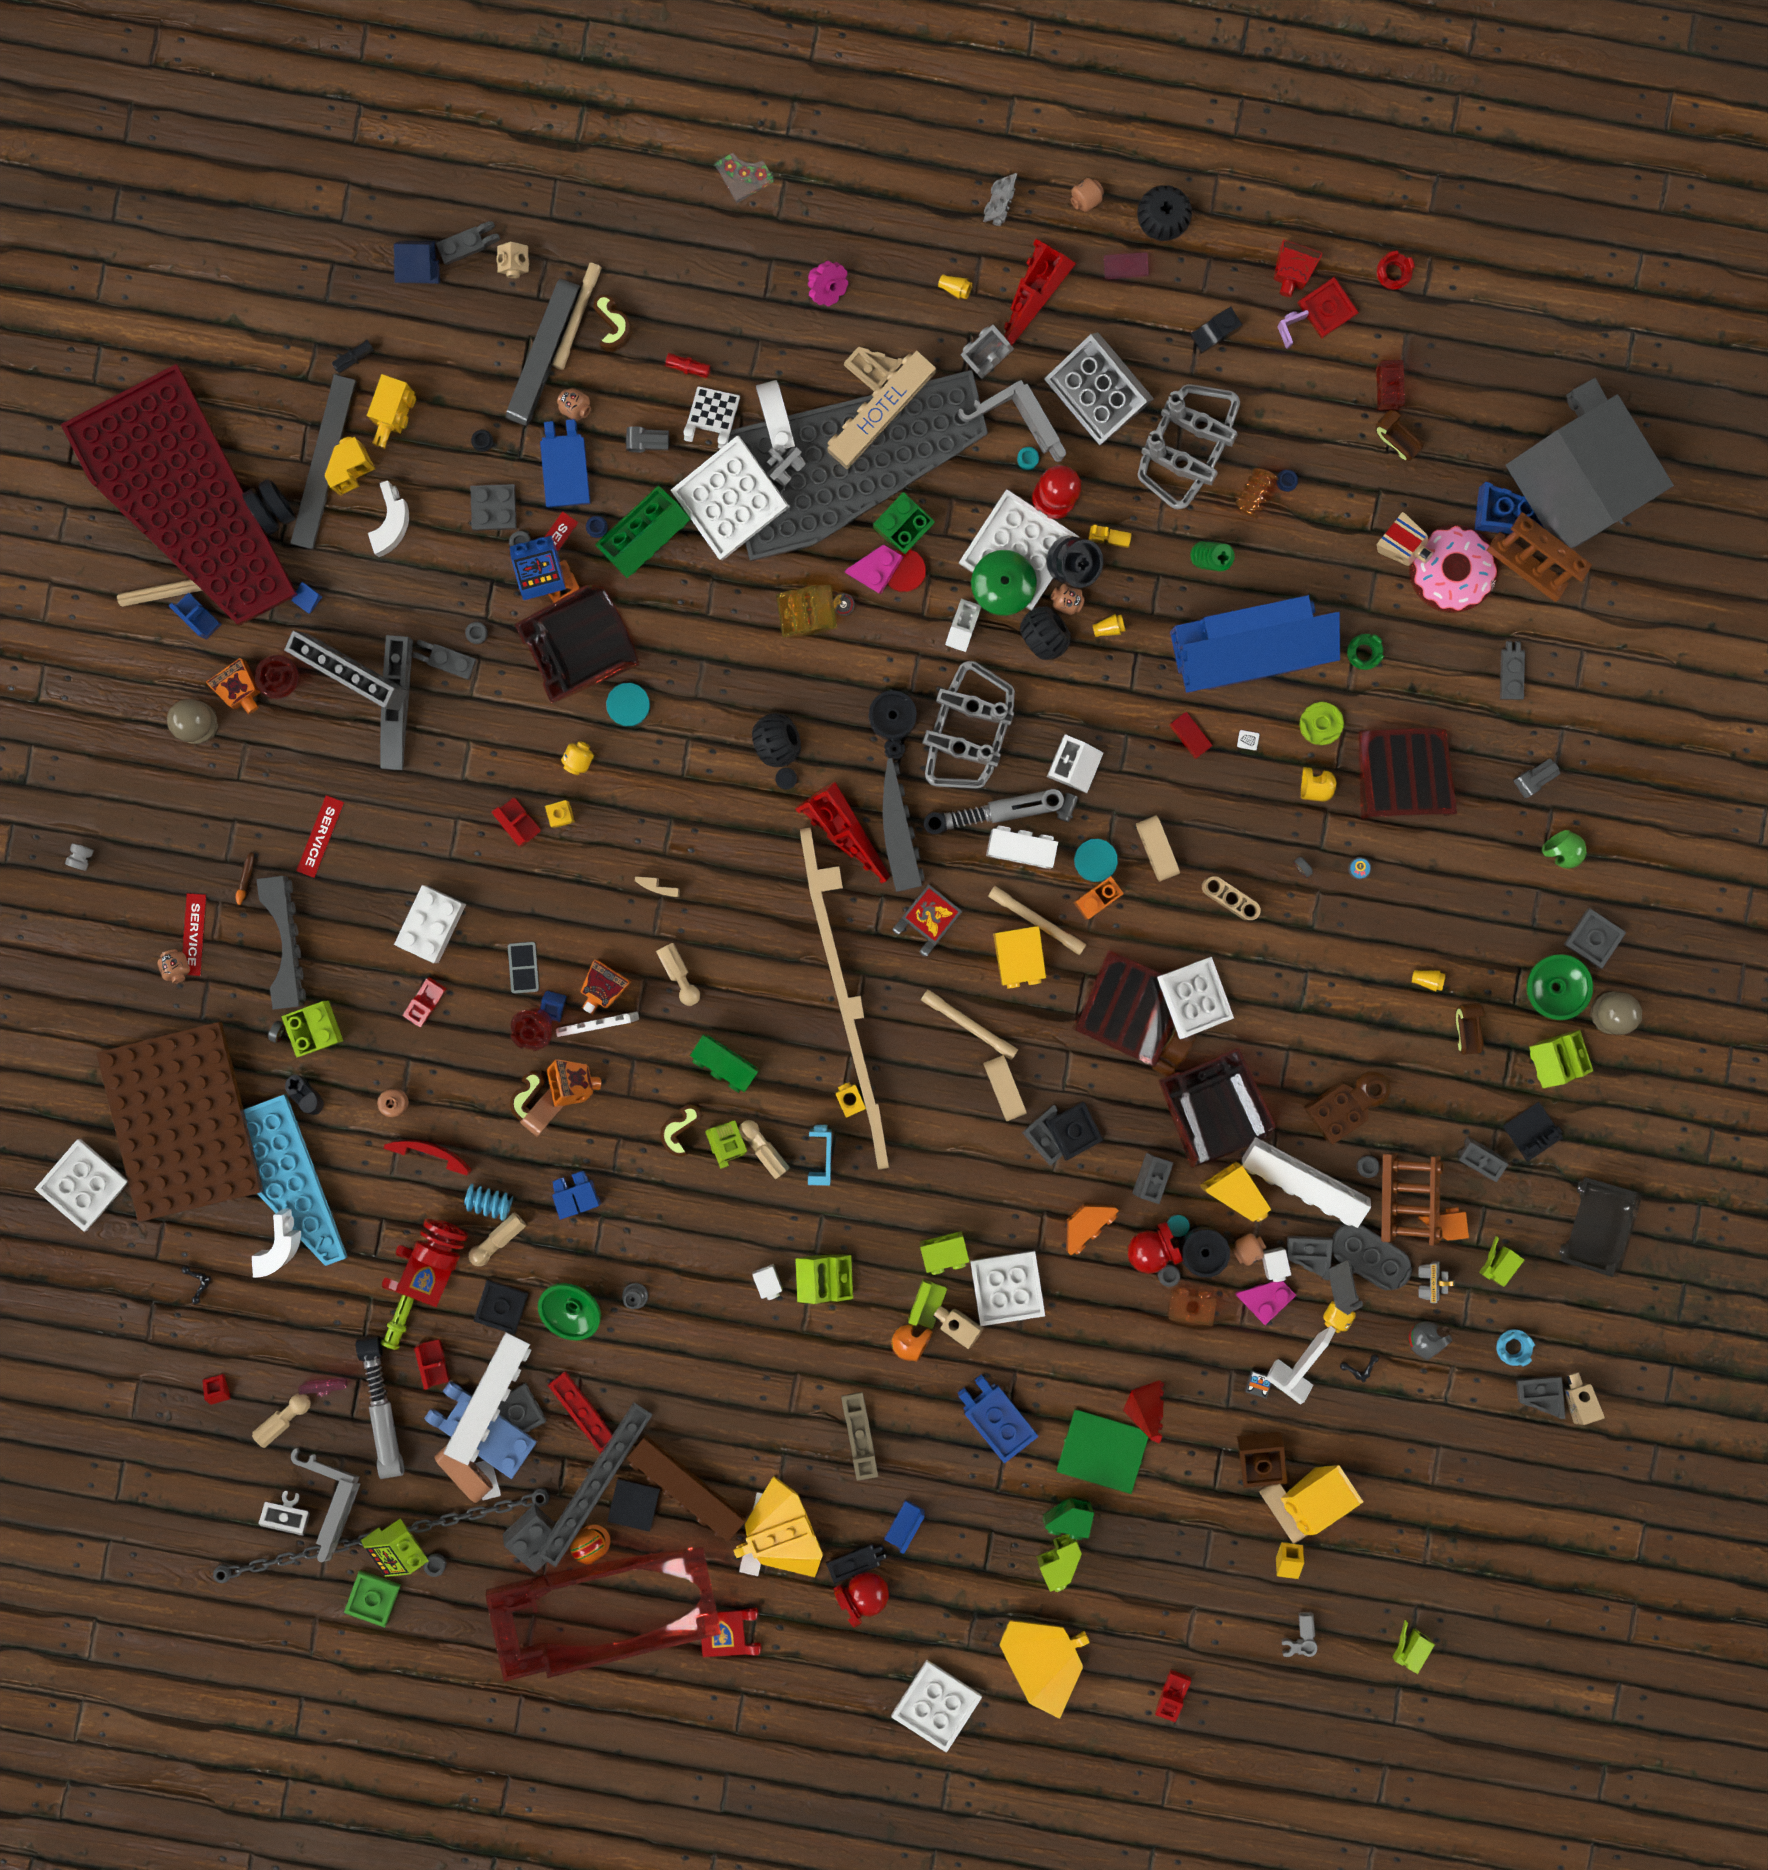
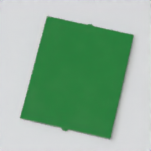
(1102, 1451)

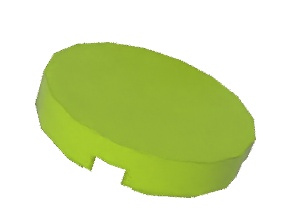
(1321, 723)

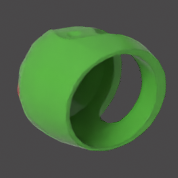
(1569, 849)

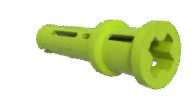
(397, 1325)

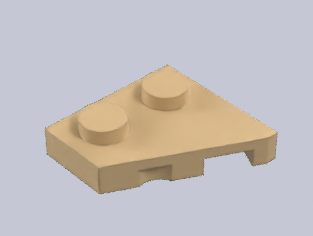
(871, 366)

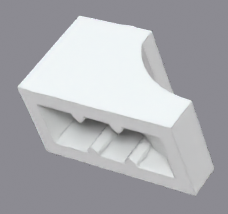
(963, 625)

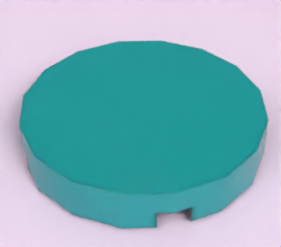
(628, 704)
(1095, 860)

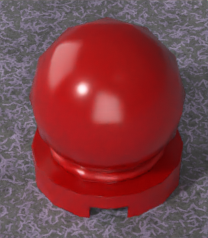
(1057, 491)
(1153, 1250)
(864, 1596)

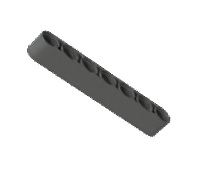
(542, 352)

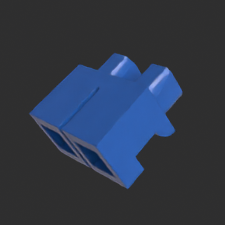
(575, 1198)

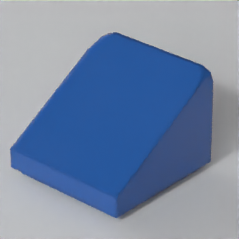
(306, 598)
(553, 1005)

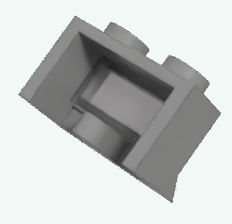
(986, 351)

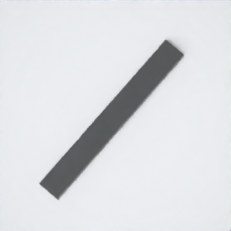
(317, 487)
(594, 1484)

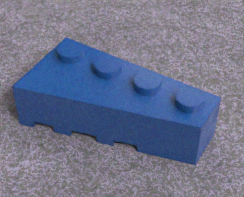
(1499, 509)

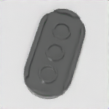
(1373, 1260)

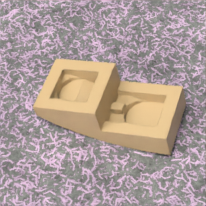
(652, 884)

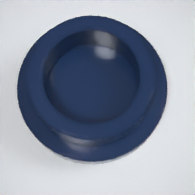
(1287, 480)
(596, 527)

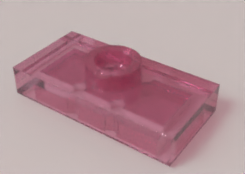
(1126, 265)
(323, 1387)

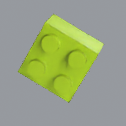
(944, 1253)

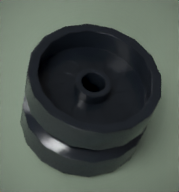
(268, 506)
(1074, 561)
(892, 728)
(1204, 1238)

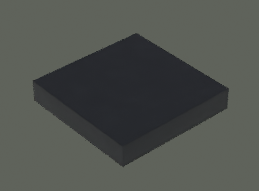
(1074, 1130)
(501, 1306)
(633, 1504)

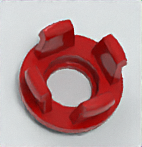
(1405, 264)

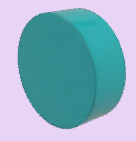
(1028, 458)
(1178, 1225)

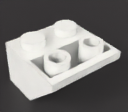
(1075, 763)

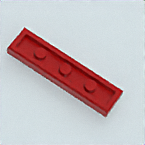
(581, 1410)

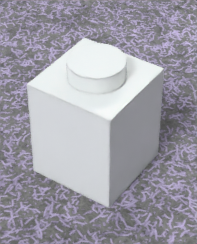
(1276, 1264)
(767, 1282)

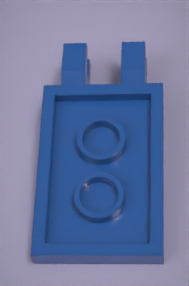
(564, 467)
(997, 1419)

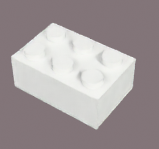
(1022, 847)
(430, 924)

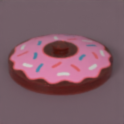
(1458, 572)

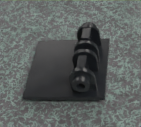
(1533, 1131)

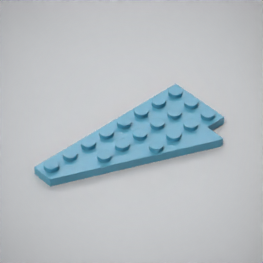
(290, 1177)

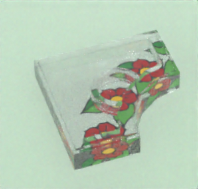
(742, 177)

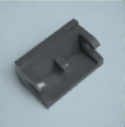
(1482, 1159)
(1152, 1178)
(1344, 1287)

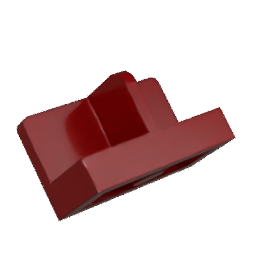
(516, 822)
(431, 1363)

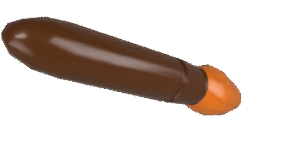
(245, 877)

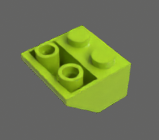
(312, 1028)

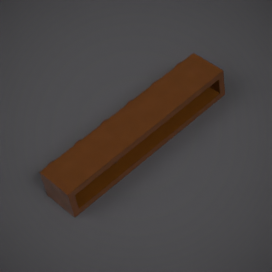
(686, 1488)

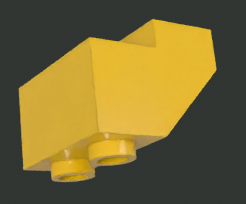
(346, 464)

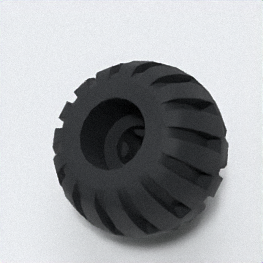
(1155, 221)
(1045, 633)
(776, 740)

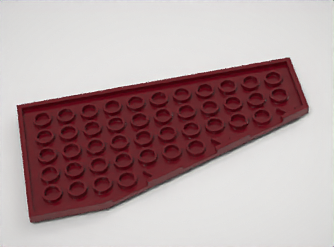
(173, 482)

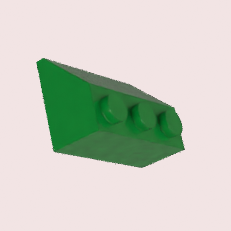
(724, 1063)

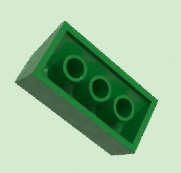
(642, 531)

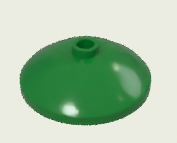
(999, 597)
(1573, 991)
(569, 1311)

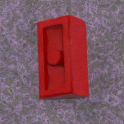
(1190, 735)

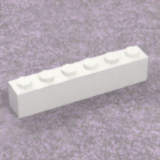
(1306, 1182)
(486, 1399)

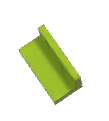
(926, 1304)

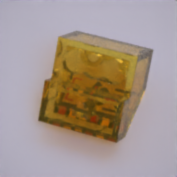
(806, 611)

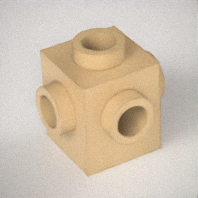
(512, 259)

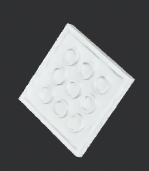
(729, 498)
(1021, 529)

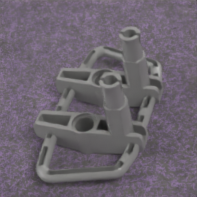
(1188, 419)
(985, 754)

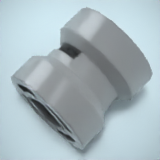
(78, 858)

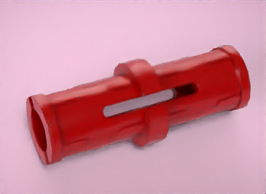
(687, 365)

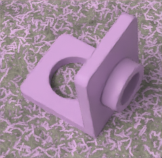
(1290, 319)

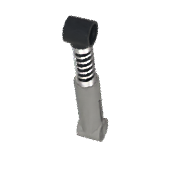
(996, 811)
(389, 1459)

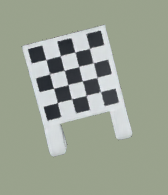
(712, 412)

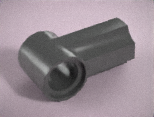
(640, 439)
(1532, 780)

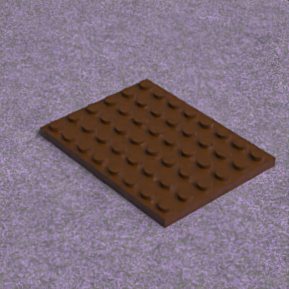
(179, 1122)

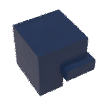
(416, 262)

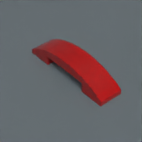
(454, 1164)

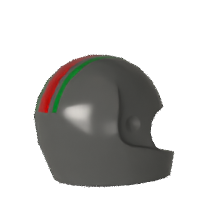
(1425, 1340)

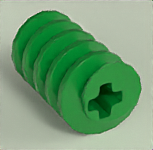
(1212, 556)

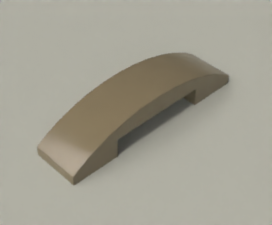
(859, 1436)

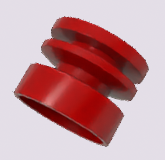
(438, 1248)

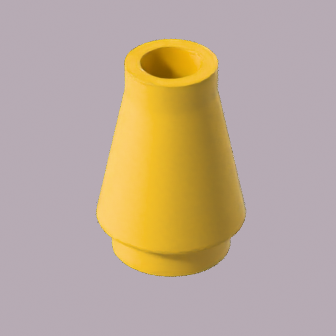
(956, 286)
(1110, 626)
(1430, 979)

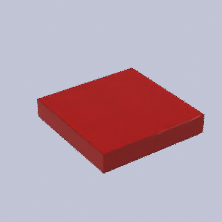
(1328, 307)

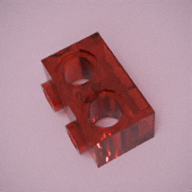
(1390, 385)

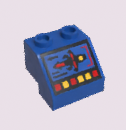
(537, 567)

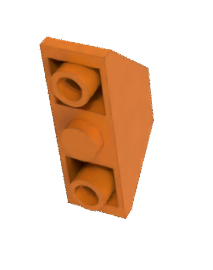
(1086, 1224)

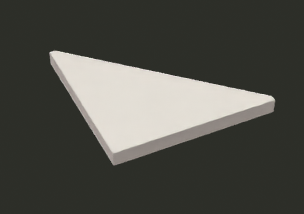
(598, 1024)

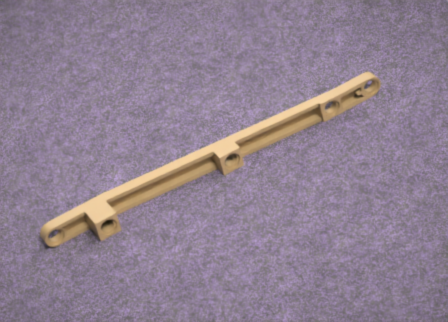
(851, 1007)

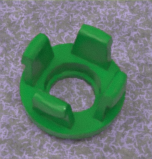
(1374, 643)

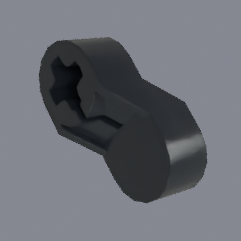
(311, 1100)

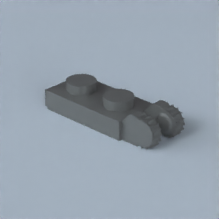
(466, 243)
(447, 660)

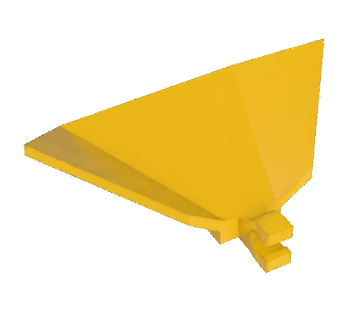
(781, 1532)
(1043, 1662)

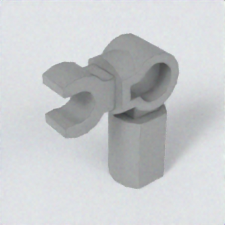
(1306, 1645)

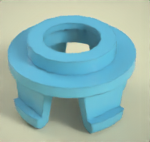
(1523, 1356)

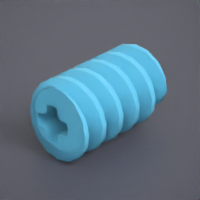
(487, 1202)

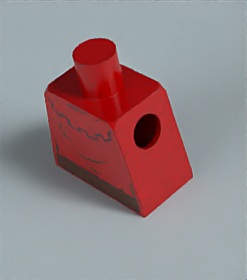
(1294, 266)

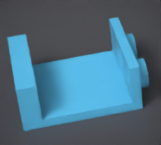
(822, 1178)

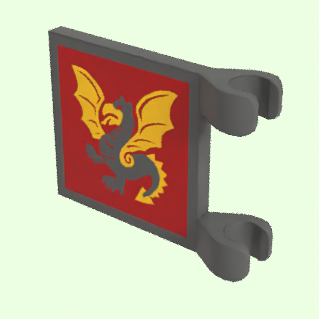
(930, 916)

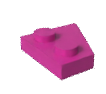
(876, 568)
(1266, 1299)

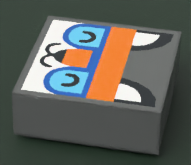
(1258, 1384)

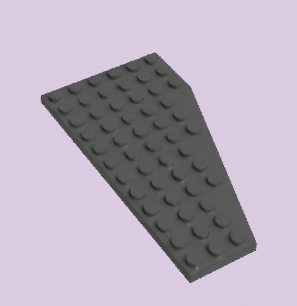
(827, 494)

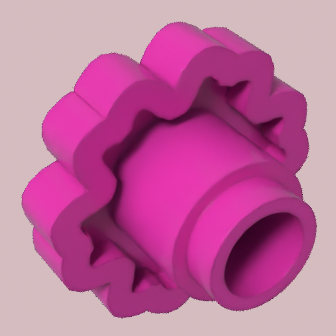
(827, 283)

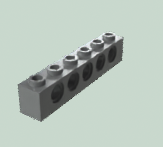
(346, 670)

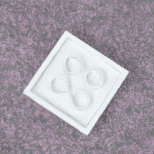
(1195, 997)
(82, 1185)
(1007, 1288)
(936, 1706)

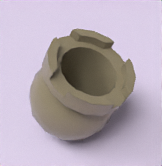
(192, 721)
(1616, 1013)

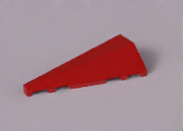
(1044, 275)
(833, 814)
(1146, 1409)

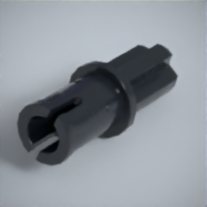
(353, 356)

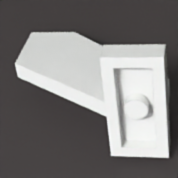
(1292, 1380)

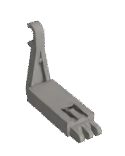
(1031, 413)
(339, 1507)

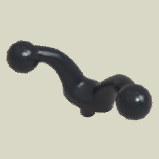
(203, 1279)
(1364, 1374)

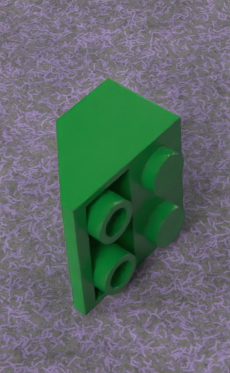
(903, 523)
(1071, 1518)

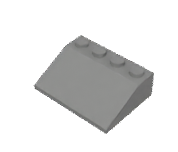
(1098, 388)

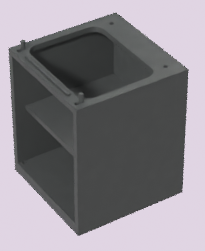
(1589, 473)

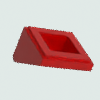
(216, 1389)

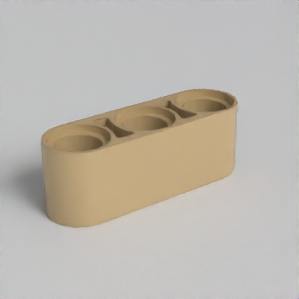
(1157, 848)
(1241, 899)
(1005, 1088)
(1272, 1496)

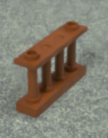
(1529, 567)
(1391, 1208)

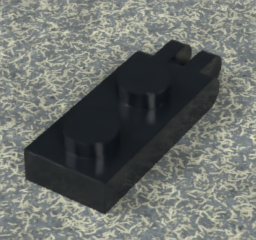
(855, 1562)

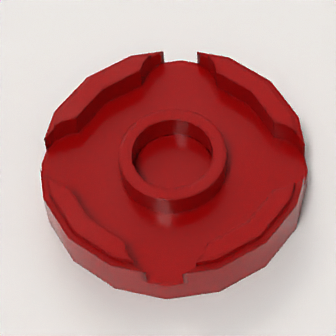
(909, 572)

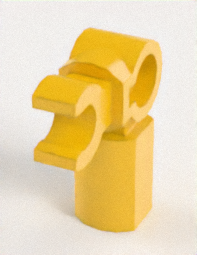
(1117, 538)

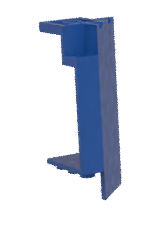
(1255, 643)

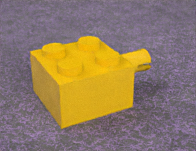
(390, 408)

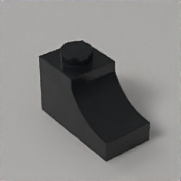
(1216, 330)

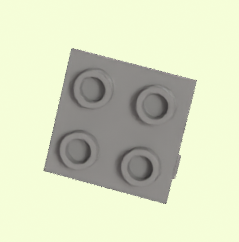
(1002, 194)

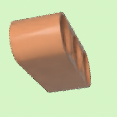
(540, 1114)
(467, 1478)

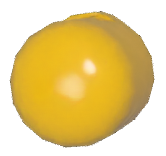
(1317, 788)

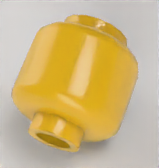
(577, 758)
(1337, 1318)

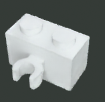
(285, 1517)

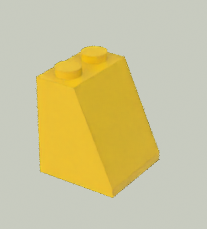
(1020, 956)
(1238, 1192)
(1321, 1499)

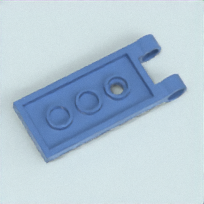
(505, 1444)

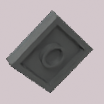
(493, 507)
(1594, 938)

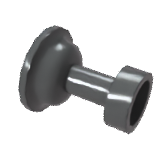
(635, 1296)

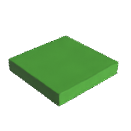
(372, 1598)

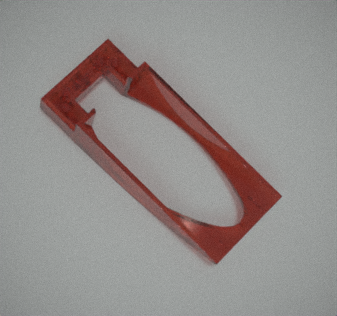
(563, 1659)

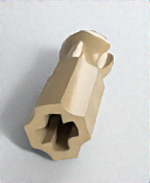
(677, 972)
(764, 1150)
(498, 1238)
(281, 1420)

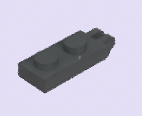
(1512, 672)

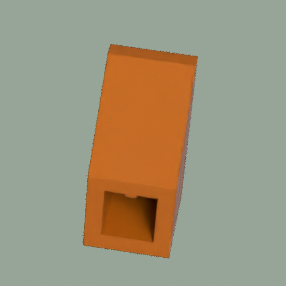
(1098, 898)
(1452, 1222)

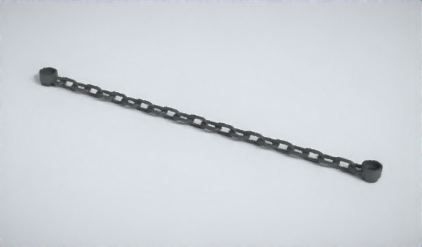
(227, 1569)

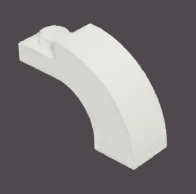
(775, 415)
(396, 522)
(284, 1246)

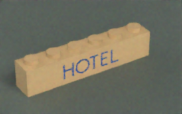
(881, 410)

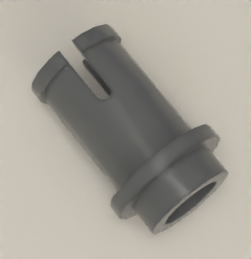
(1067, 808)

